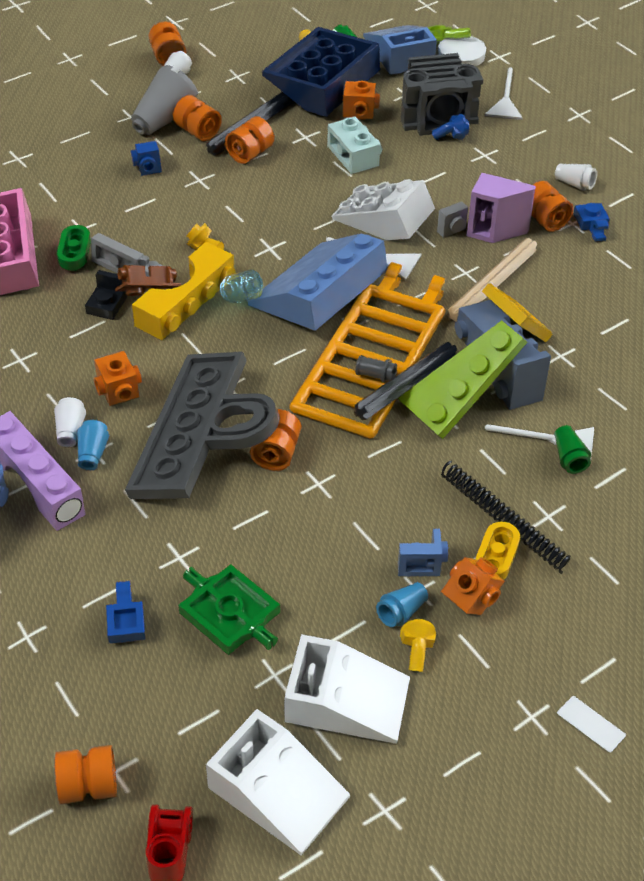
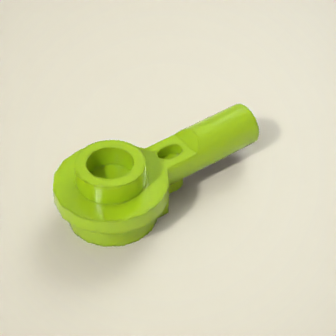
(441, 32)

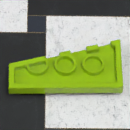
(458, 383)

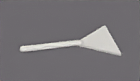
(505, 107)
(407, 261)
(585, 435)

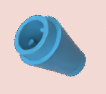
(91, 443)
(401, 604)

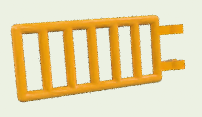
(384, 291)

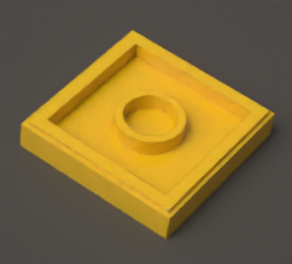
(517, 312)

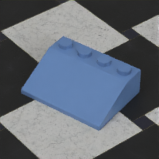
(324, 280)

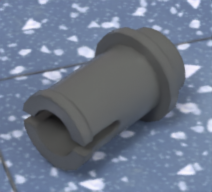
(376, 368)

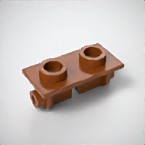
(136, 282)

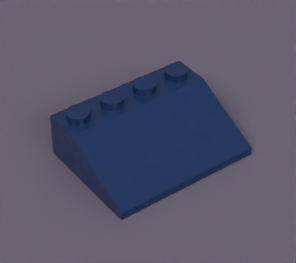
(319, 65)

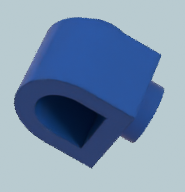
(147, 158)

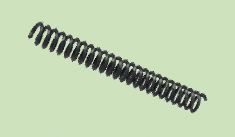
(505, 513)

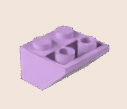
(499, 208)

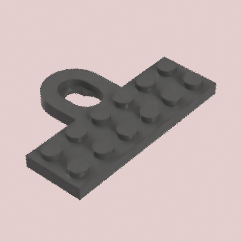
(191, 424)

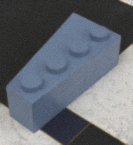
(526, 375)

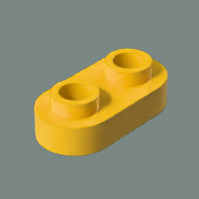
(497, 553)

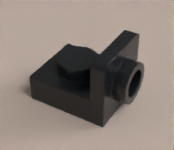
(104, 300)

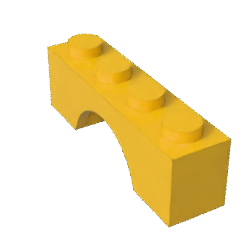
(163, 310)

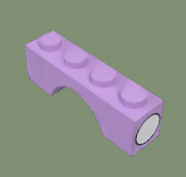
(52, 488)

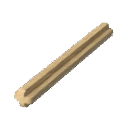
(495, 276)

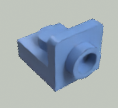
(422, 558)

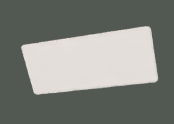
(591, 724)

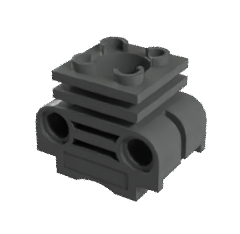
(438, 89)

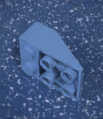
(401, 43)

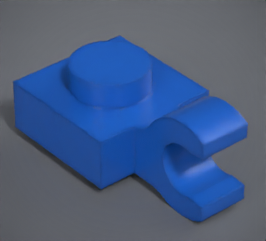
(593, 218)
(126, 617)

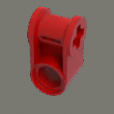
(168, 838)

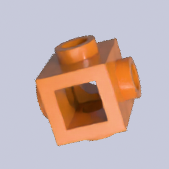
(360, 99)
(117, 378)
(473, 585)

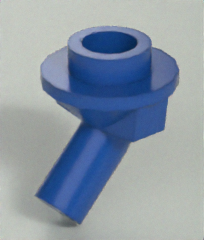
(457, 126)

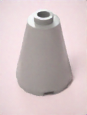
(160, 99)

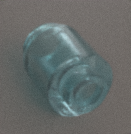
(242, 286)

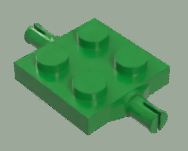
(229, 609)

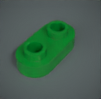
(73, 247)

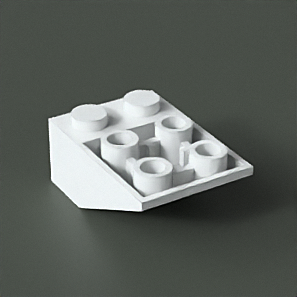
(387, 209)
(344, 691)
(275, 782)

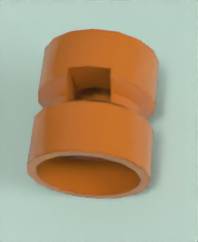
(165, 40)
(197, 118)
(249, 139)
(550, 207)
(277, 450)
(87, 774)

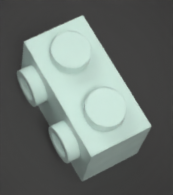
(353, 145)

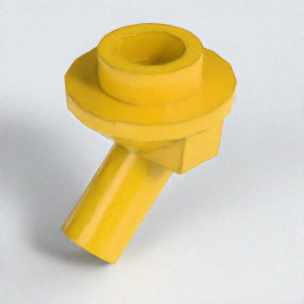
(199, 235)
(419, 635)

